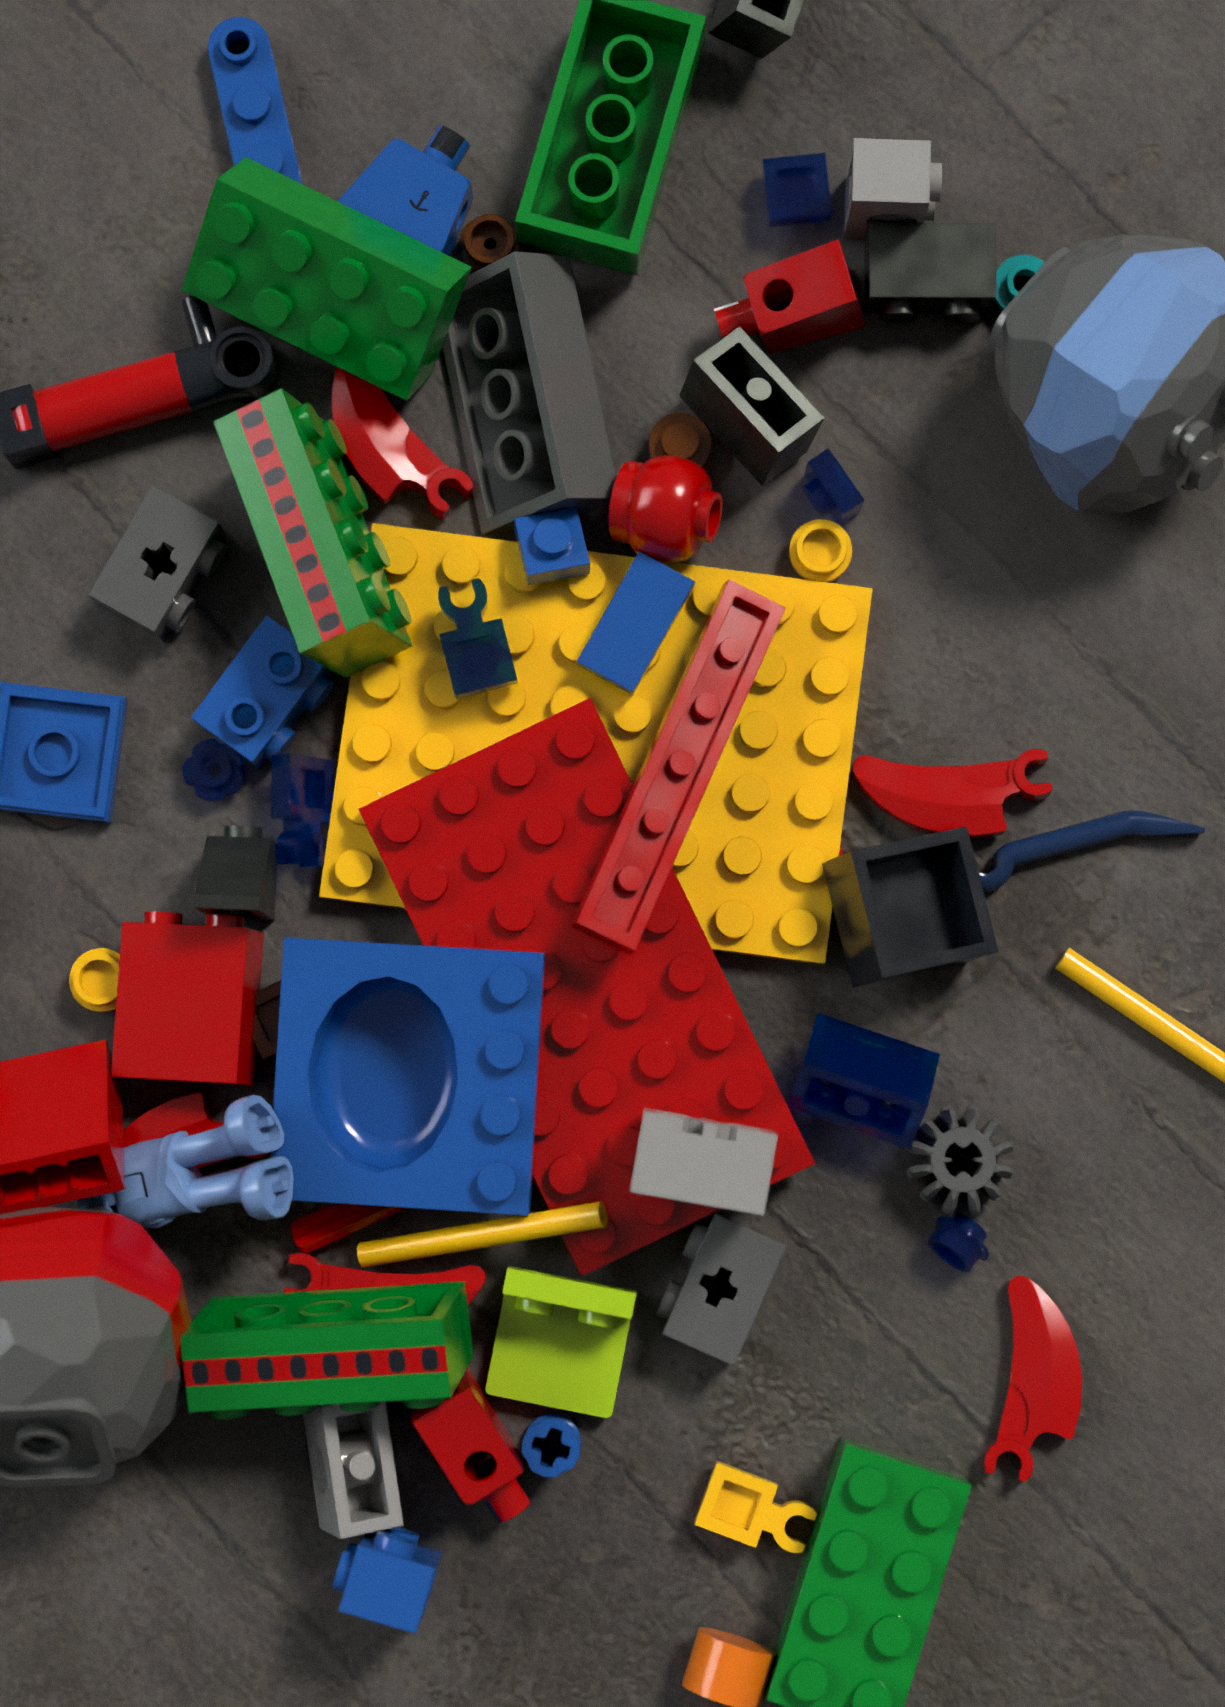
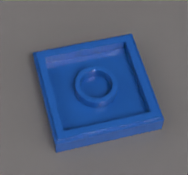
(60, 752)

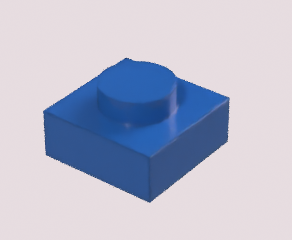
(552, 546)

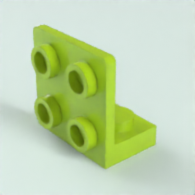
(560, 1342)

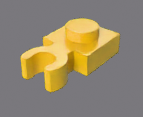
(743, 1506)

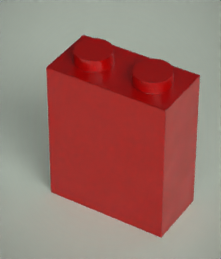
(187, 1000)
(60, 1127)

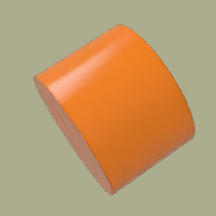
(728, 1668)

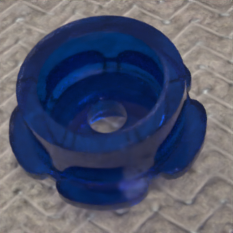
(213, 787)
(959, 1242)

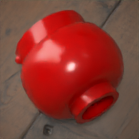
(664, 508)

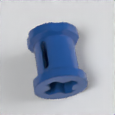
(569, 1437)

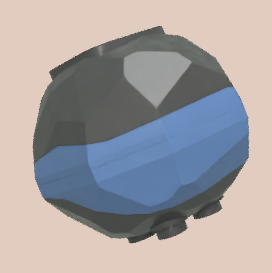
(1118, 369)

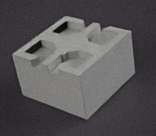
(703, 1161)

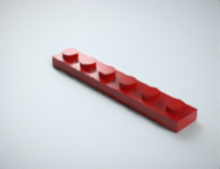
(678, 767)

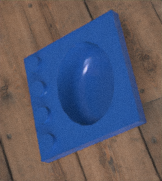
(409, 1074)

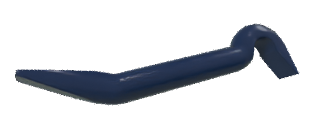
(1078, 837)

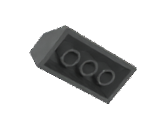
(527, 392)

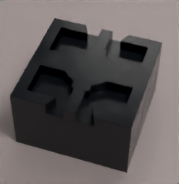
(909, 906)

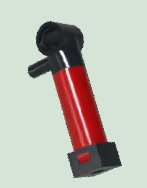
(136, 394)

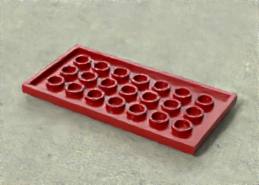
(501, 862)

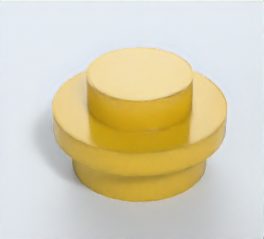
(820, 550)
(95, 979)

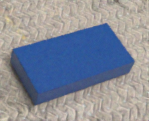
(635, 623)

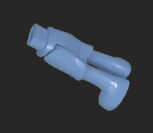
(167, 1183)

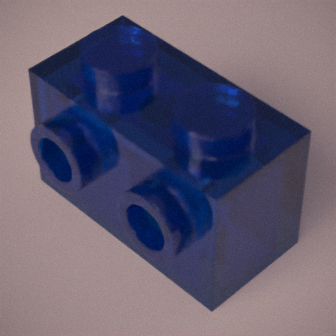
(864, 1081)

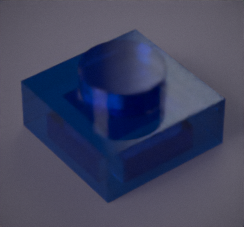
(796, 189)
(831, 489)

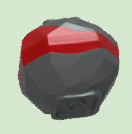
(84, 1344)

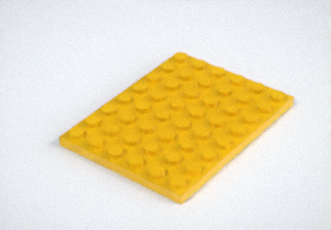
(775, 792)

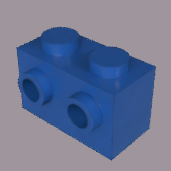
(263, 695)
(387, 1578)

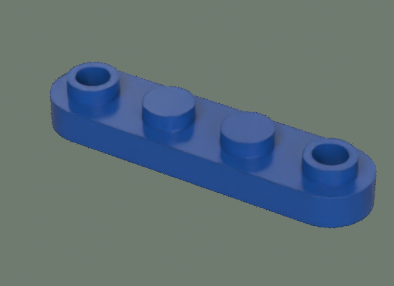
(252, 97)

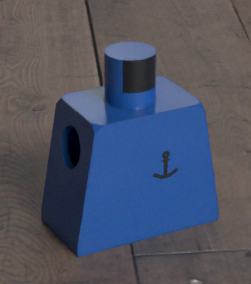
(417, 189)

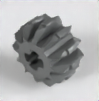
(960, 1181)

